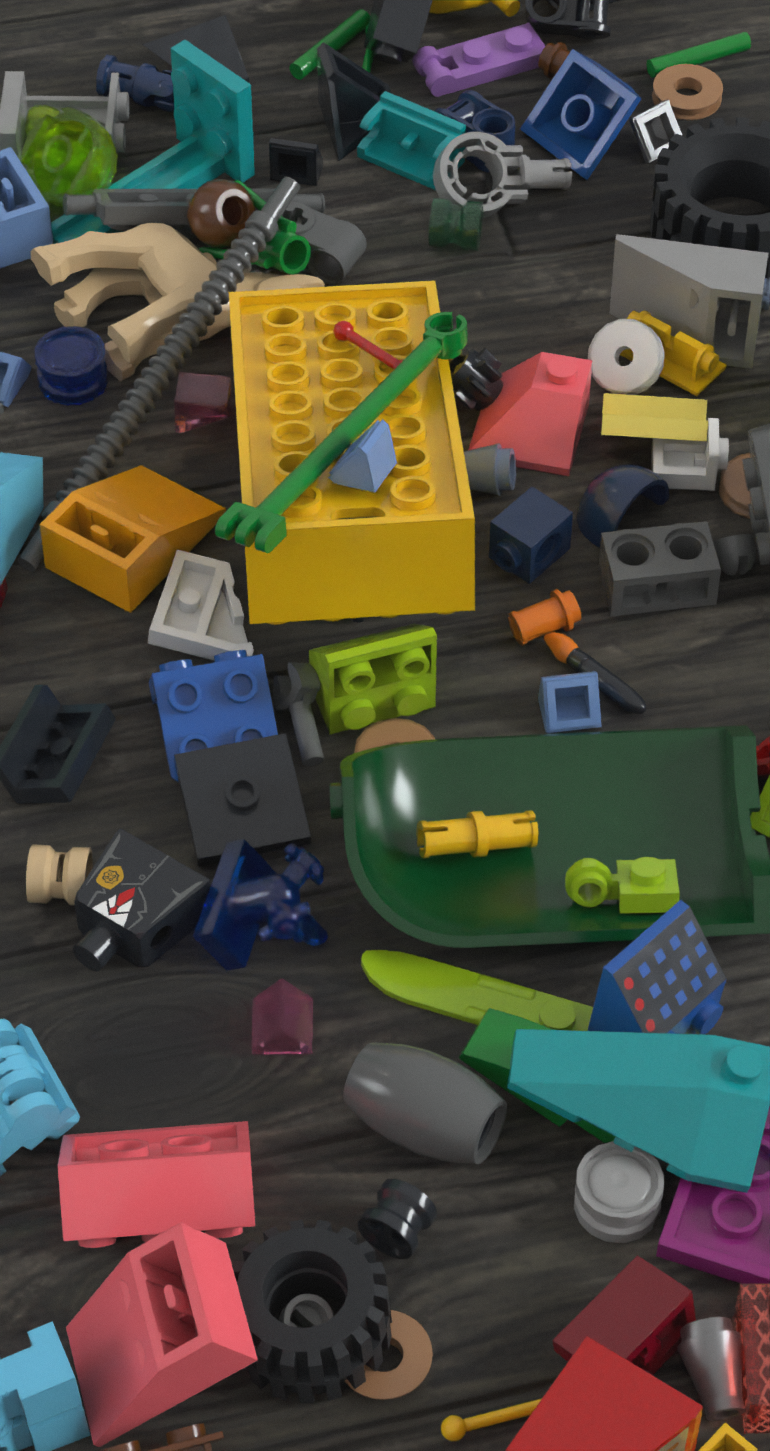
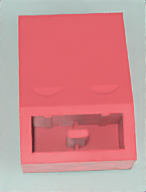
(158, 1331)

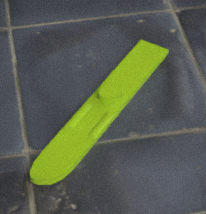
(466, 993)

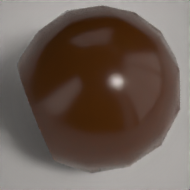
(219, 212)

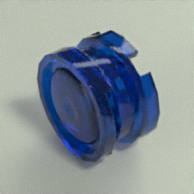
(71, 365)

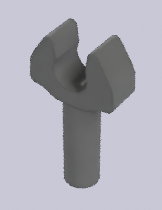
(295, 695)

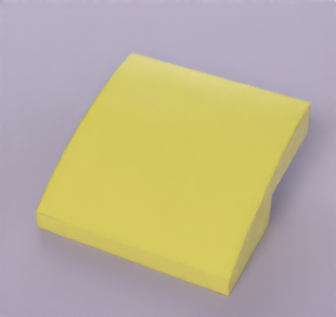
(654, 417)

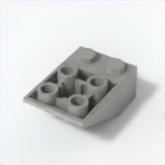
(694, 289)

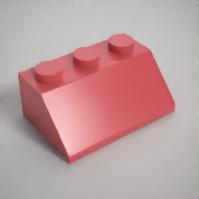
(155, 1180)

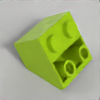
(376, 677)

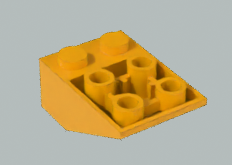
(125, 533)

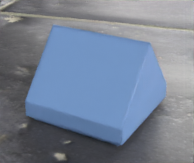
(366, 460)
(570, 702)

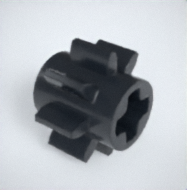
(475, 379)

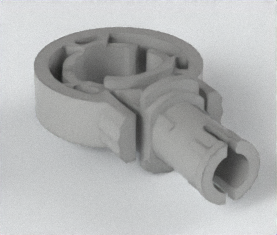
(500, 161)

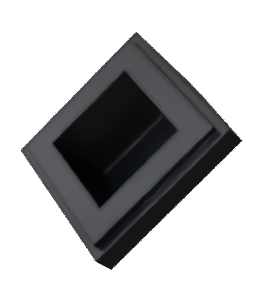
(295, 160)

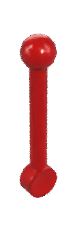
(344, 331)

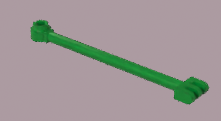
(264, 523)

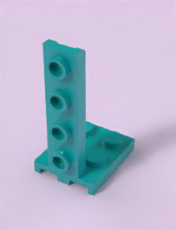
(213, 130)

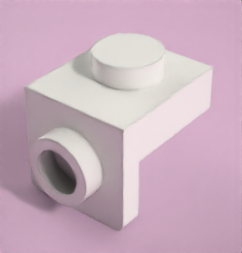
(691, 463)

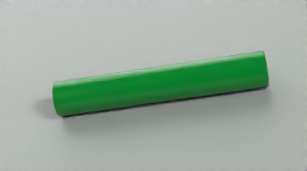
(335, 39)
(701, 53)

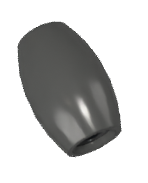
(425, 1102)

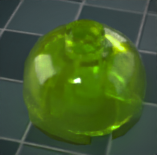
(69, 155)

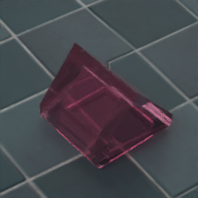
(282, 1021)

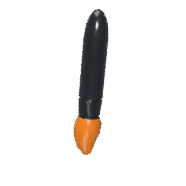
(612, 686)

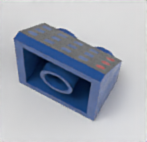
(662, 981)

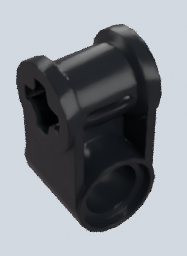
(572, 19)

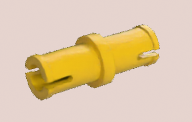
(477, 834)

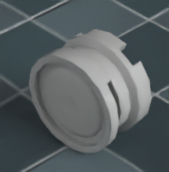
(618, 1193)

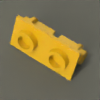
(686, 360)

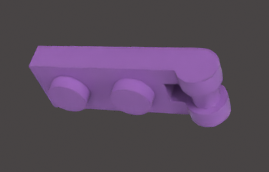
(479, 59)

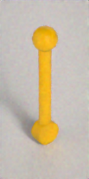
(454, 1427)

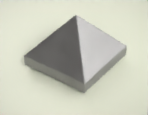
(654, 129)

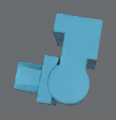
(30, 1094)
(40, 1396)

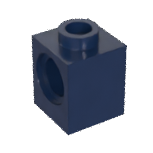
(530, 535)

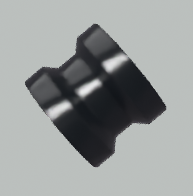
(397, 1218)

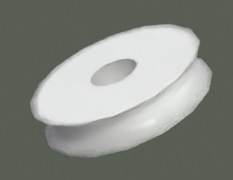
(646, 362)

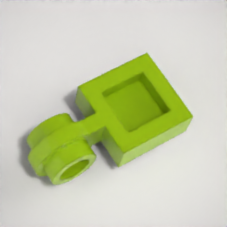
(638, 885)

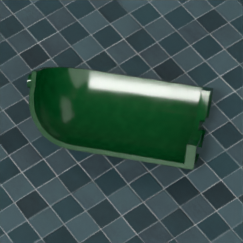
(592, 796)

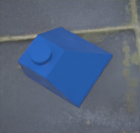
(581, 112)

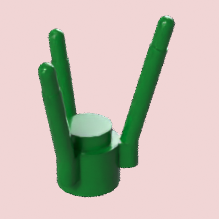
(284, 252)

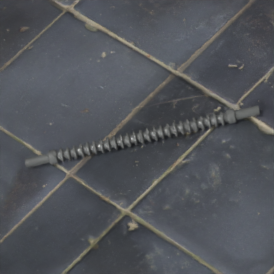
(230, 271)

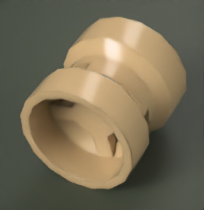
(56, 873)

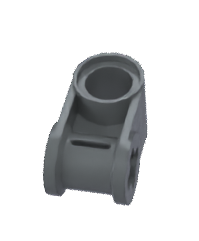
(333, 243)

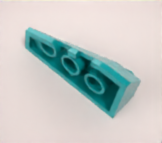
(673, 1095)

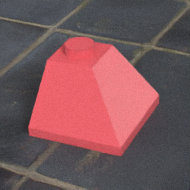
(539, 412)

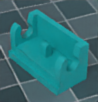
(407, 138)

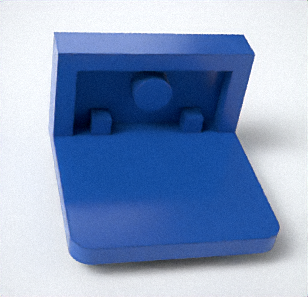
(212, 703)

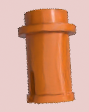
(545, 617)

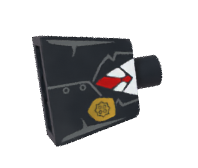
(136, 904)

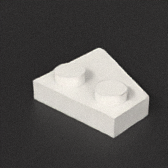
(199, 609)

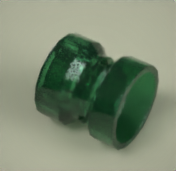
(455, 224)

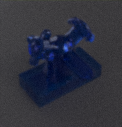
(251, 894)

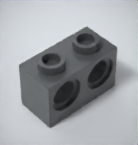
(659, 568)

